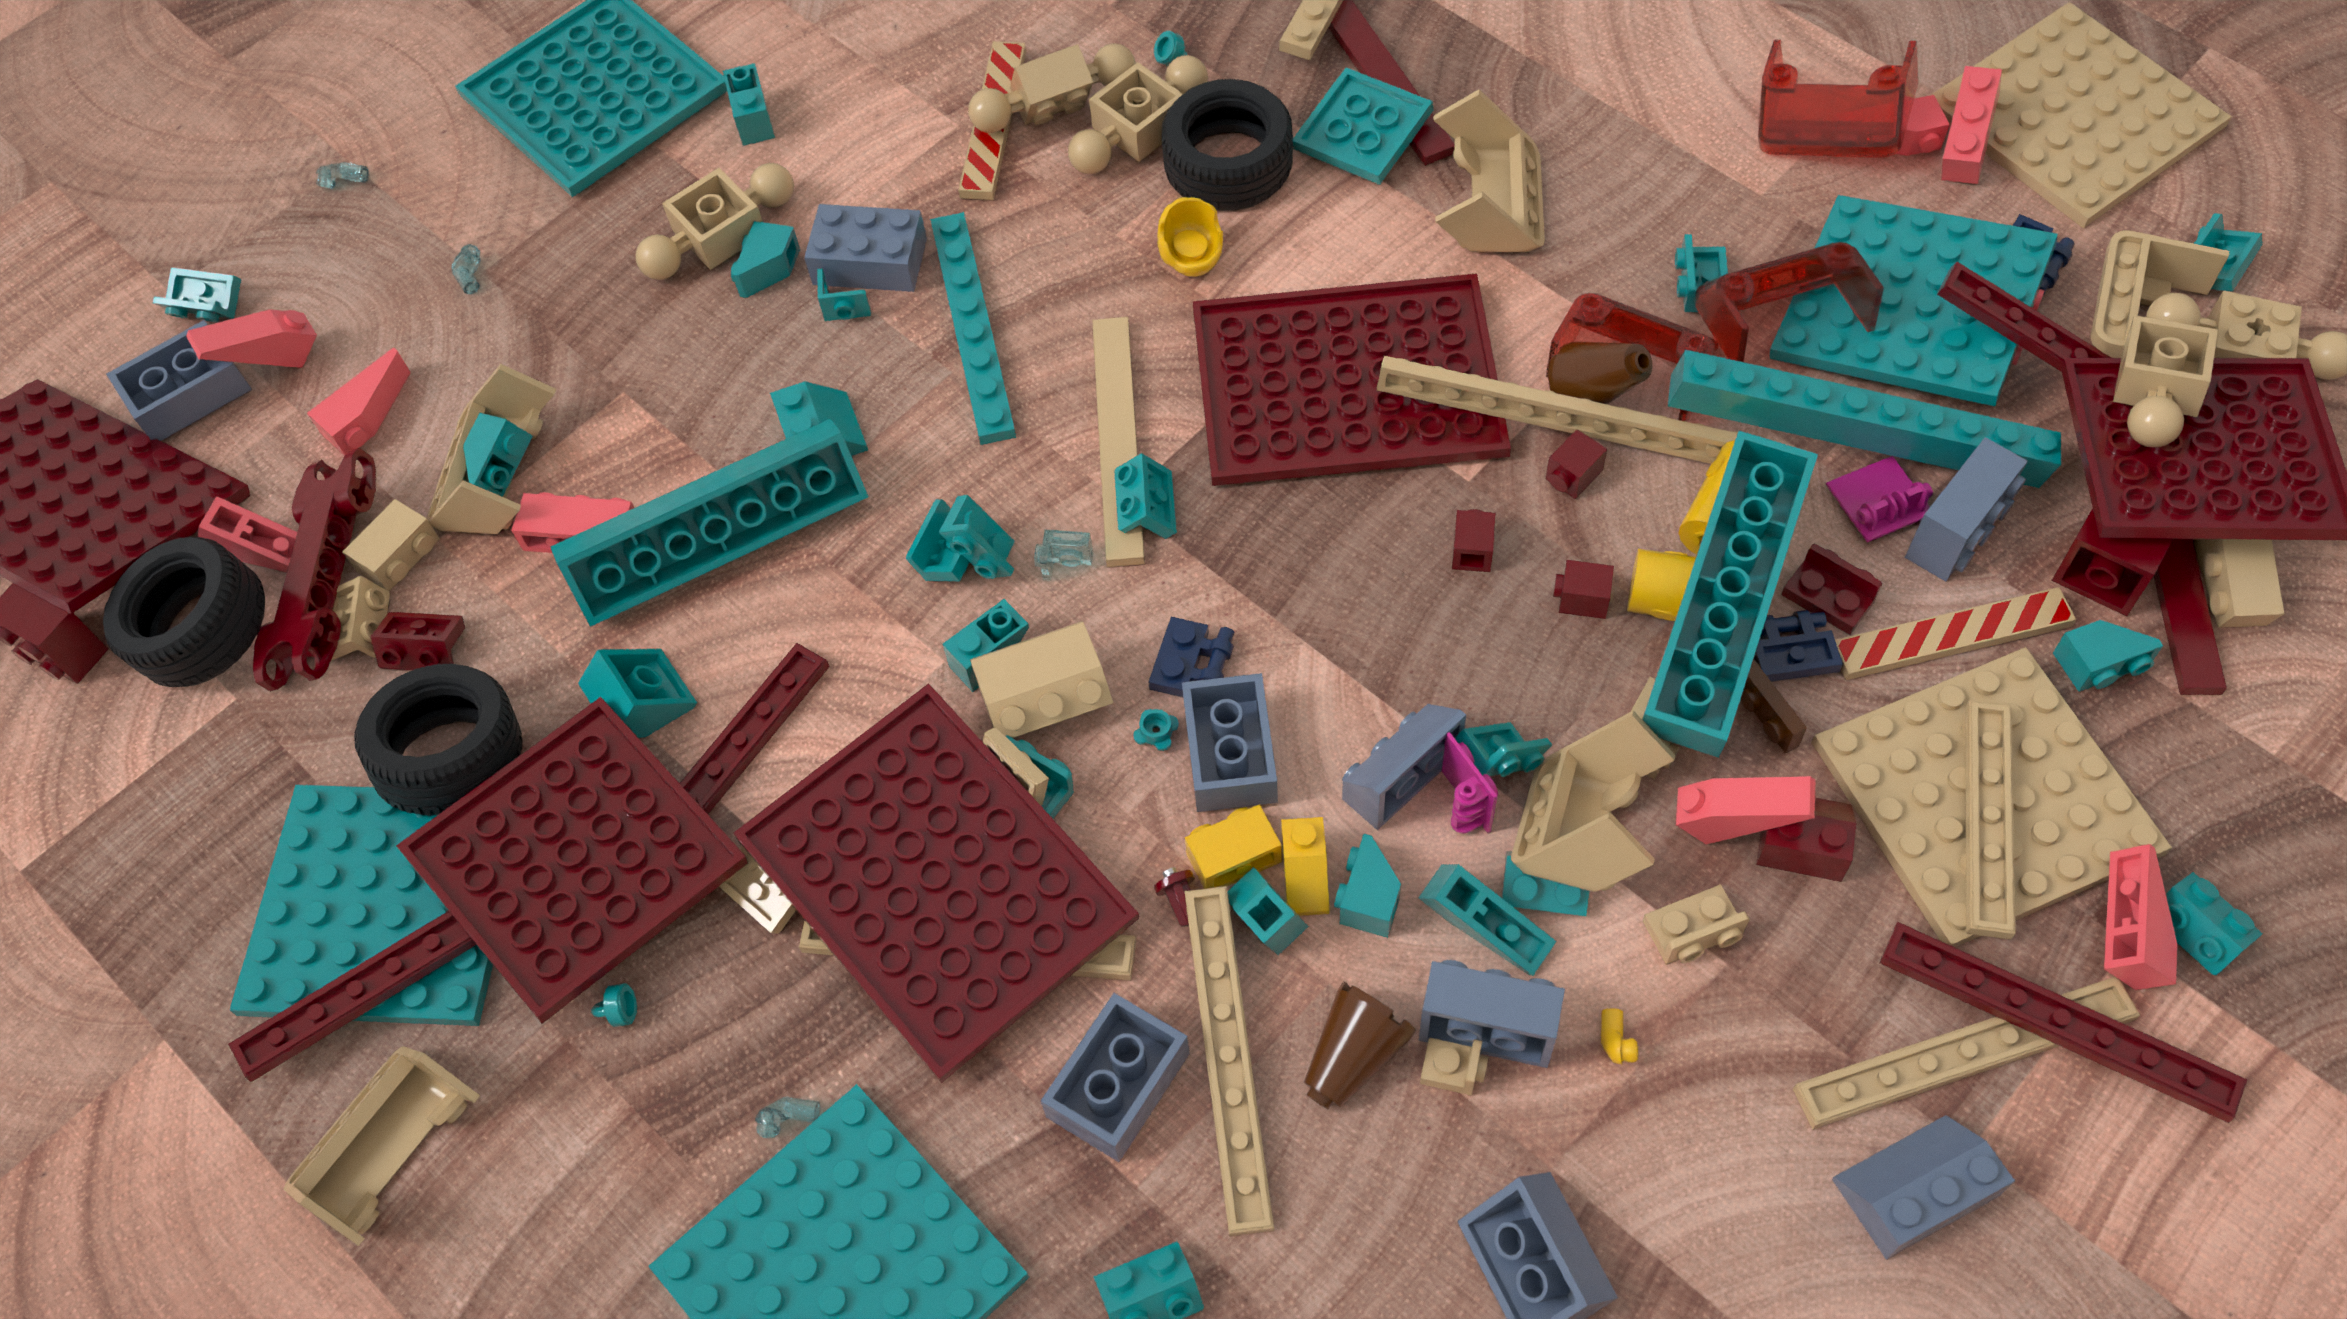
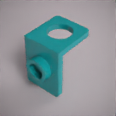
(841, 304)

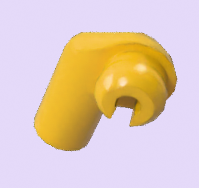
(1612, 1040)

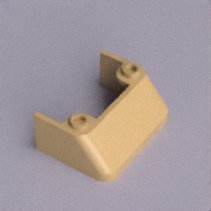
(1506, 179)
(2141, 270)
(464, 506)
(1567, 814)
(375, 1139)

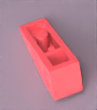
(1925, 127)
(257, 338)
(360, 405)
(248, 535)
(1742, 806)
(2139, 922)

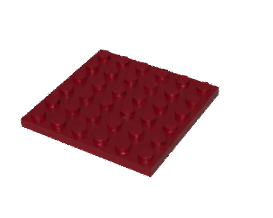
(2244, 468)
(572, 858)

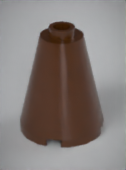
(1598, 370)
(1353, 1046)

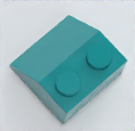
(811, 404)
(637, 687)

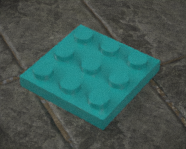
(1362, 125)

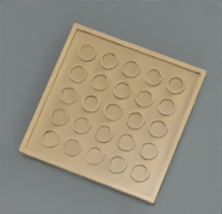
(2087, 114)
(1909, 788)

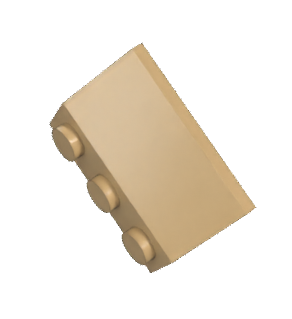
(1041, 680)

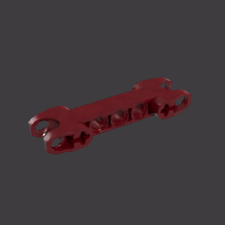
(305, 612)

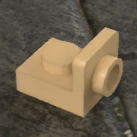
(1453, 1066)

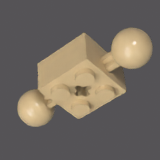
(1048, 87)
(1132, 113)
(712, 219)
(2271, 330)
(2165, 369)

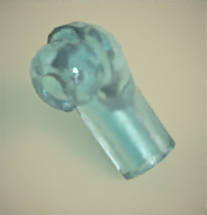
(341, 170)
(465, 266)
(783, 1109)

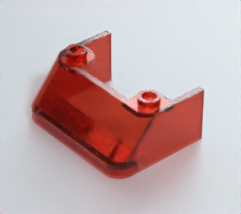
(1836, 116)
(1834, 263)
(1634, 326)

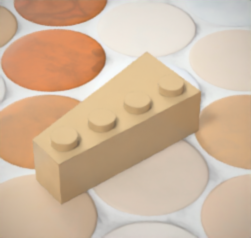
(2240, 581)

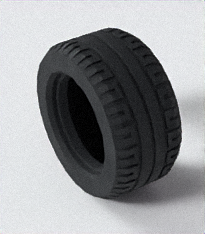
(1227, 108)
(160, 587)
(420, 703)

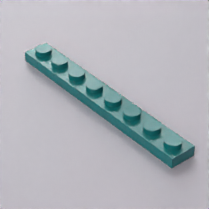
(973, 329)

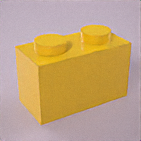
(1233, 847)

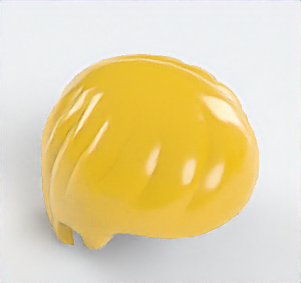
(1190, 236)

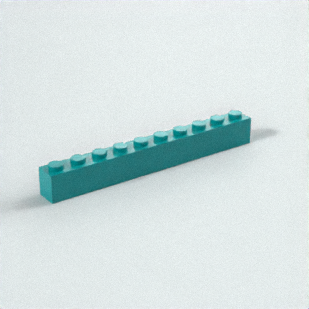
(1853, 415)

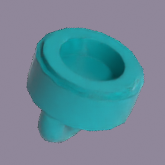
(1169, 47)
(617, 1005)

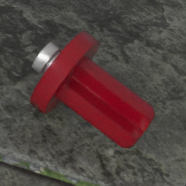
(1174, 888)

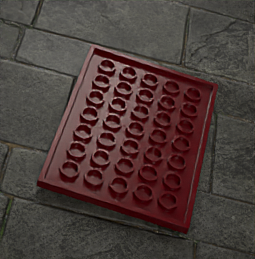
(1299, 375)
(90, 495)
(936, 880)

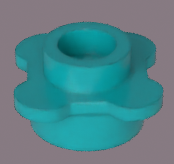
(1156, 719)

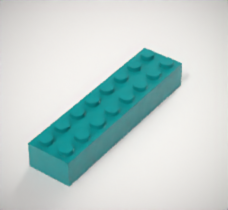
(709, 522)
(1729, 594)

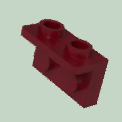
(1832, 587)
(415, 640)

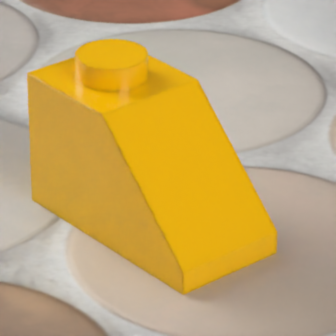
(1305, 865)

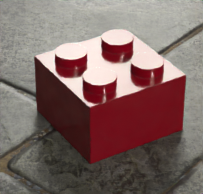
(2110, 568)
(47, 635)

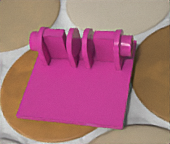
(1881, 498)
(1474, 792)

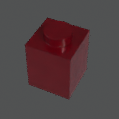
(1576, 464)
(1473, 540)
(1584, 589)

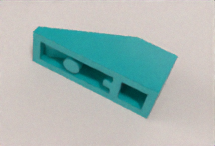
(1486, 917)

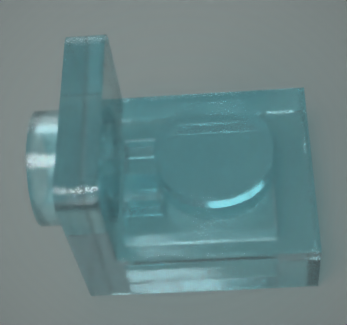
(1065, 548)

